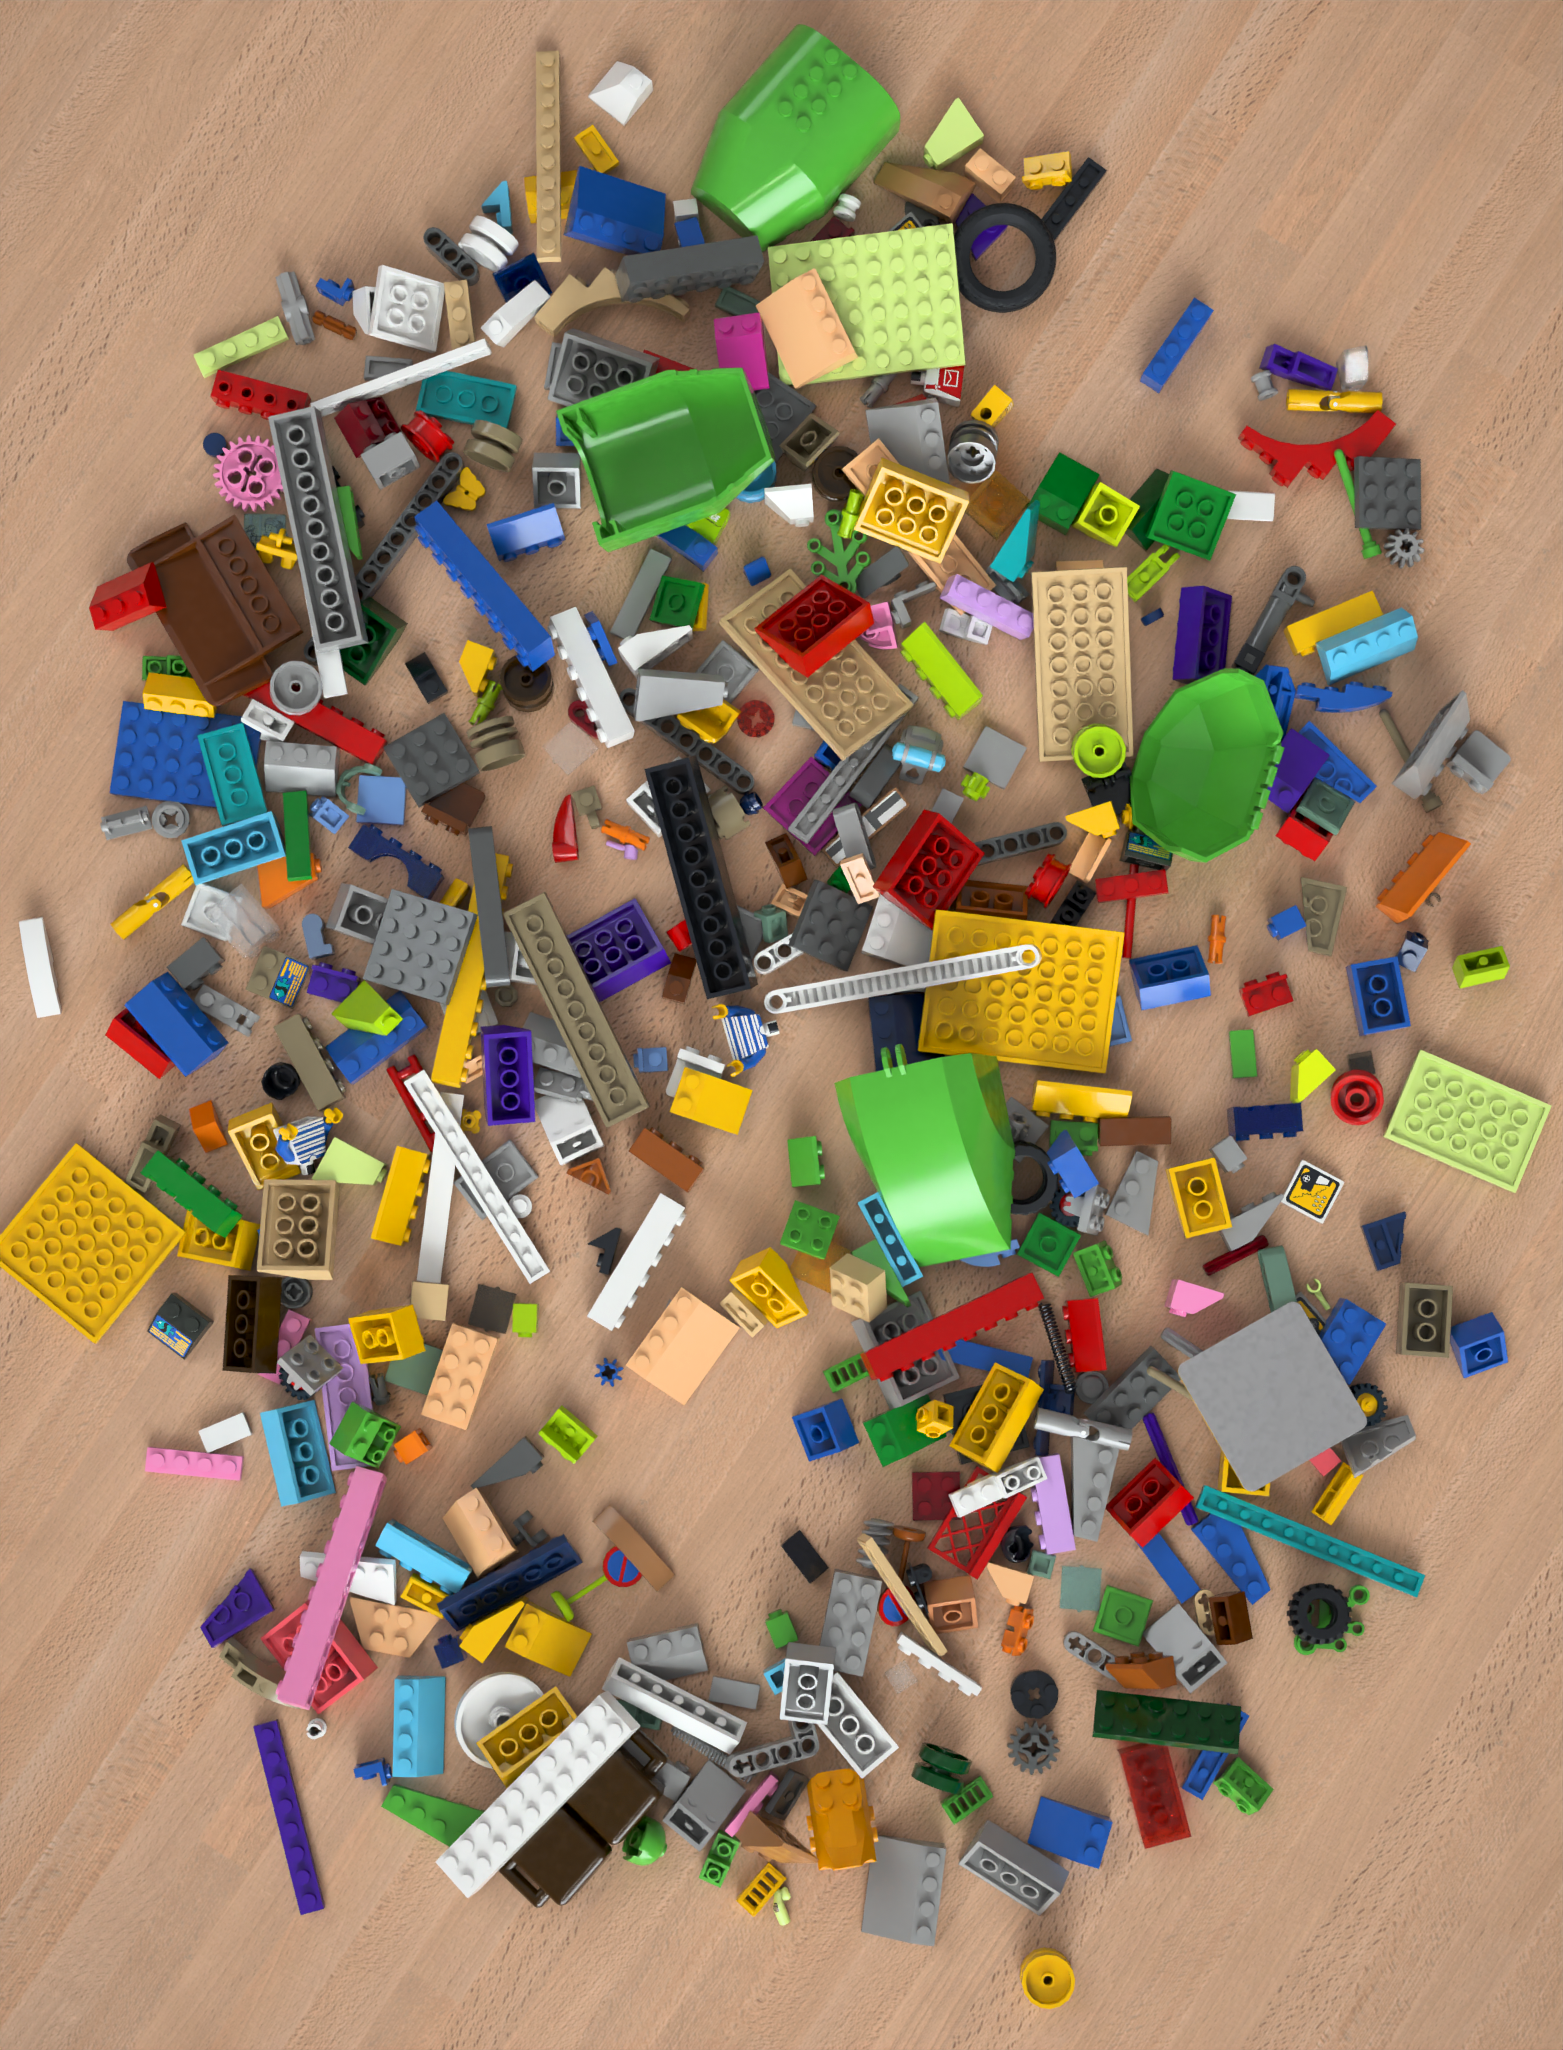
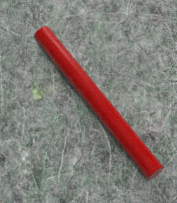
(1129, 920)

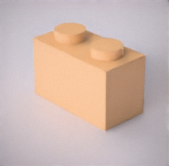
(989, 175)

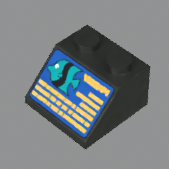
(1144, 851)
(179, 1325)

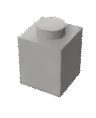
(1228, 1155)

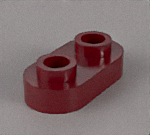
(582, 722)

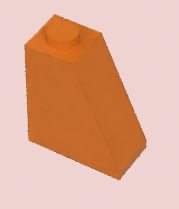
(274, 881)

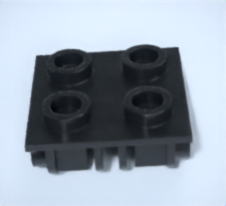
(1111, 788)
(918, 1575)

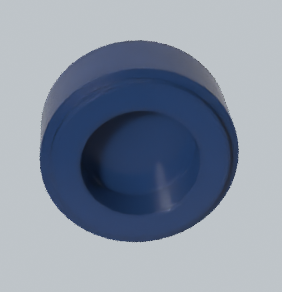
(213, 444)
(1152, 617)

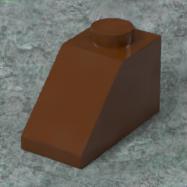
(786, 860)
(679, 979)

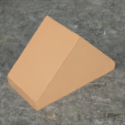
(790, 901)

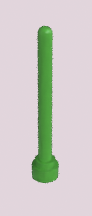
(1370, 547)

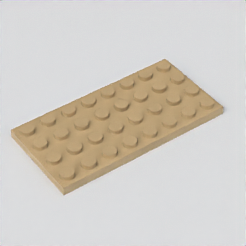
(1081, 656)
(844, 699)

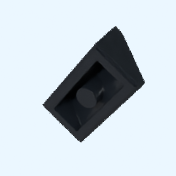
(804, 1556)

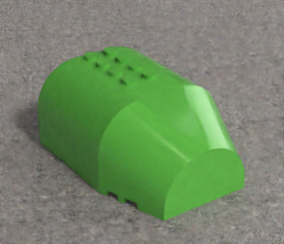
(793, 139)
(668, 450)

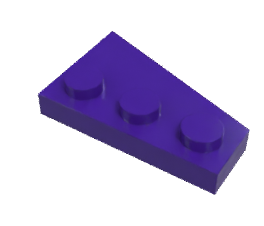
(985, 238)
(238, 1611)

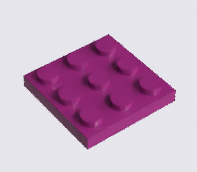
(796, 794)

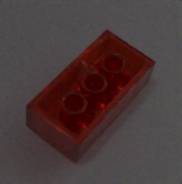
(1154, 1794)

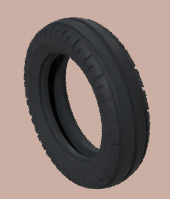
(1044, 248)

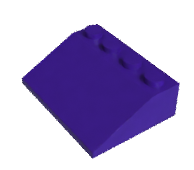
(618, 949)

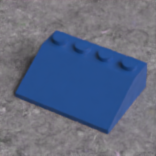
(615, 213)

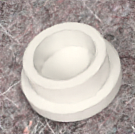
(520, 1205)

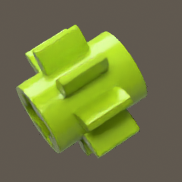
(975, 786)

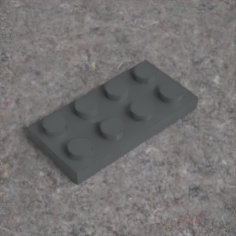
(1132, 1393)

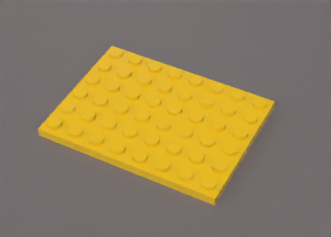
(1028, 1016)

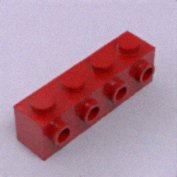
(256, 395)

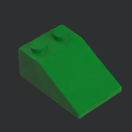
(1063, 492)
(896, 1433)

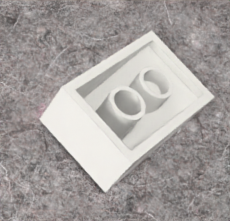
(651, 648)

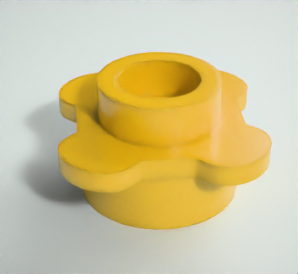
(1126, 816)
(474, 1125)

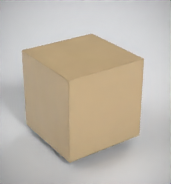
(429, 1300)

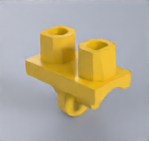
(277, 545)

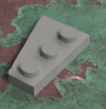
(1135, 1194)

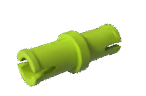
(850, 514)
(485, 703)

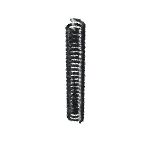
(1057, 1349)

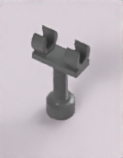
(524, 1535)

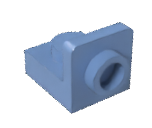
(328, 814)
(651, 1060)

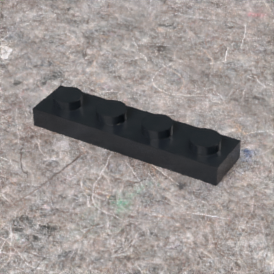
(1073, 197)

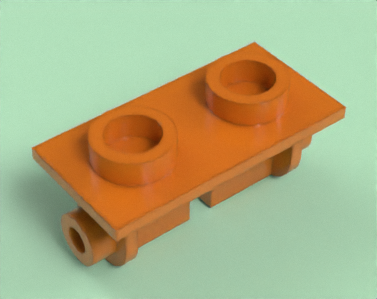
(1016, 1639)

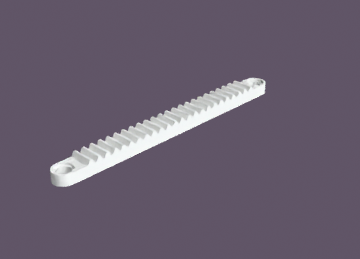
(903, 978)

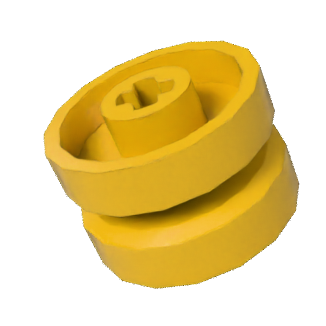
(1050, 1992)

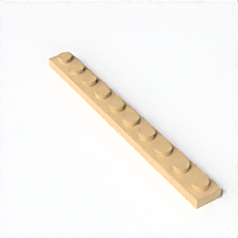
(548, 156)

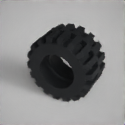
(1339, 1613)

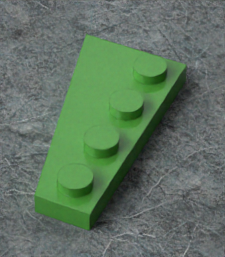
(431, 1814)

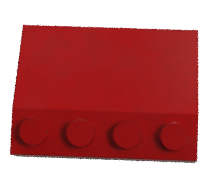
(816, 625)
(928, 868)

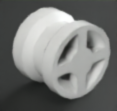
(847, 207)

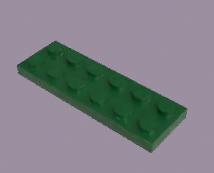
(1167, 1721)

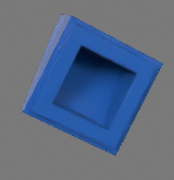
(757, 571)

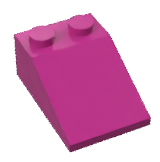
(742, 345)

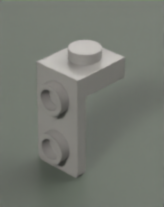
(900, 613)

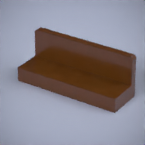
(1135, 1131)

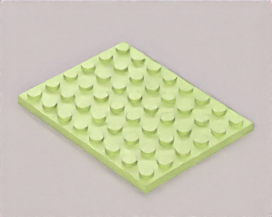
(891, 295)

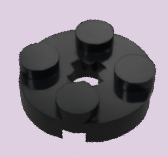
(1047, 1690)

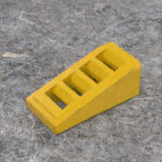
(741, 1898)

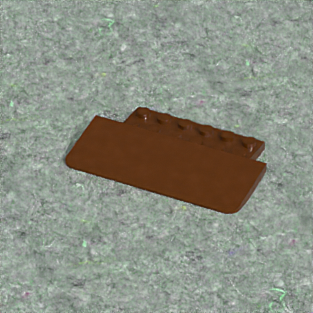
(219, 606)

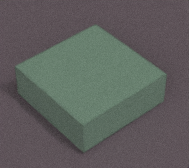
(1041, 1564)

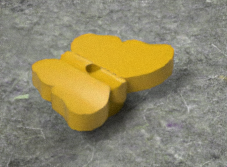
(469, 484)

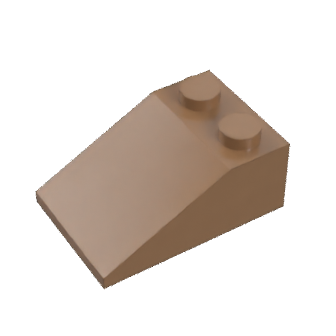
(772, 1841)

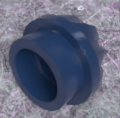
(751, 803)

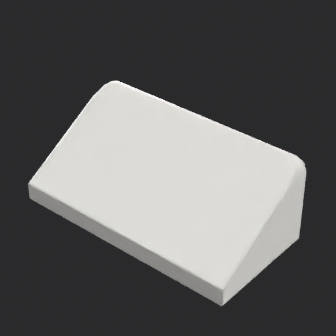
(1252, 506)

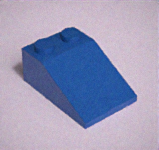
(1070, 1831)

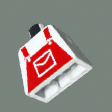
(941, 384)

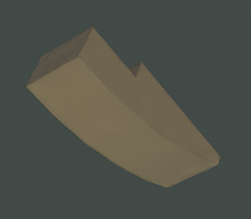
(160, 1137)

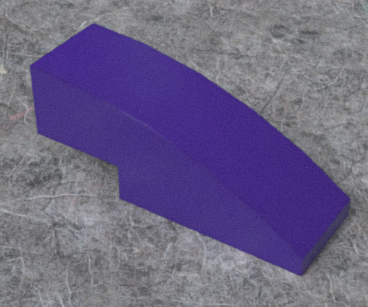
(1298, 367)

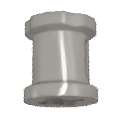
(1264, 385)

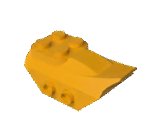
(840, 1820)

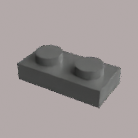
(787, 1794)

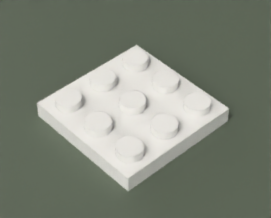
(407, 309)

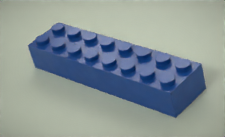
(485, 586)

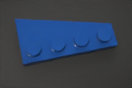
(1338, 770)
(1233, 1553)

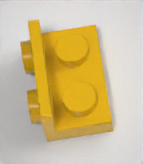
(1047, 170)

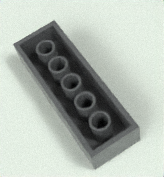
(689, 269)

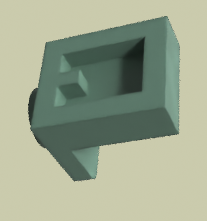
(773, 923)

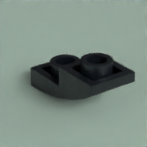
(1074, 905)

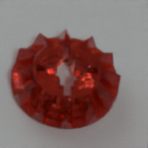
(750, 709)

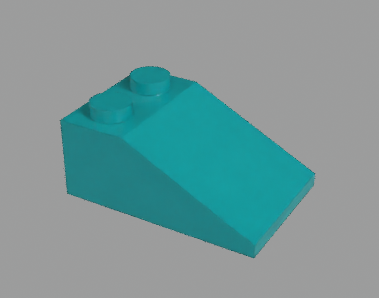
(1016, 554)

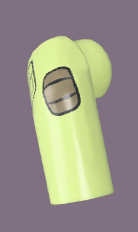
(779, 1906)

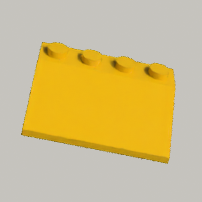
(911, 510)

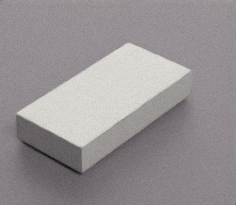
(225, 1432)

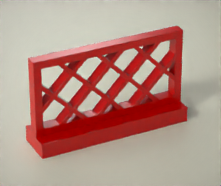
(991, 1537)

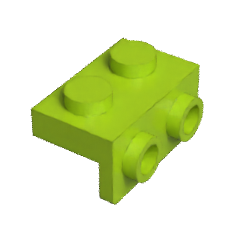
(567, 1434)

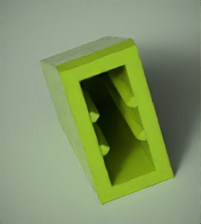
(367, 1011)

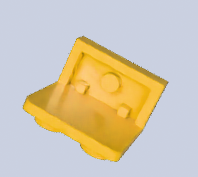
(710, 722)

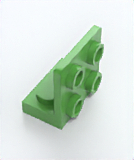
(809, 1230)

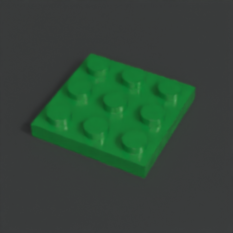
(1190, 515)

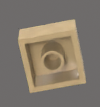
(858, 1287)

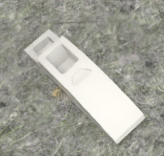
(997, 1486)

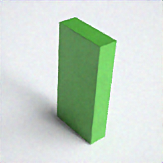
(1242, 1053)

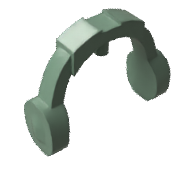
(343, 782)

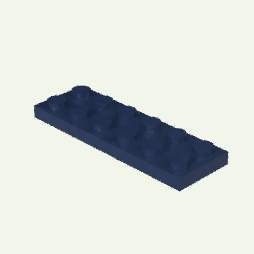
(509, 1582)

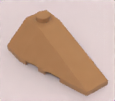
(929, 189)

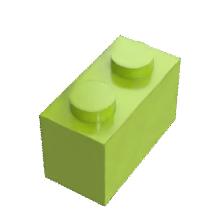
(1480, 967)

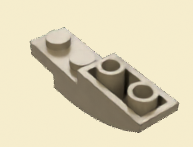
(252, 1671)

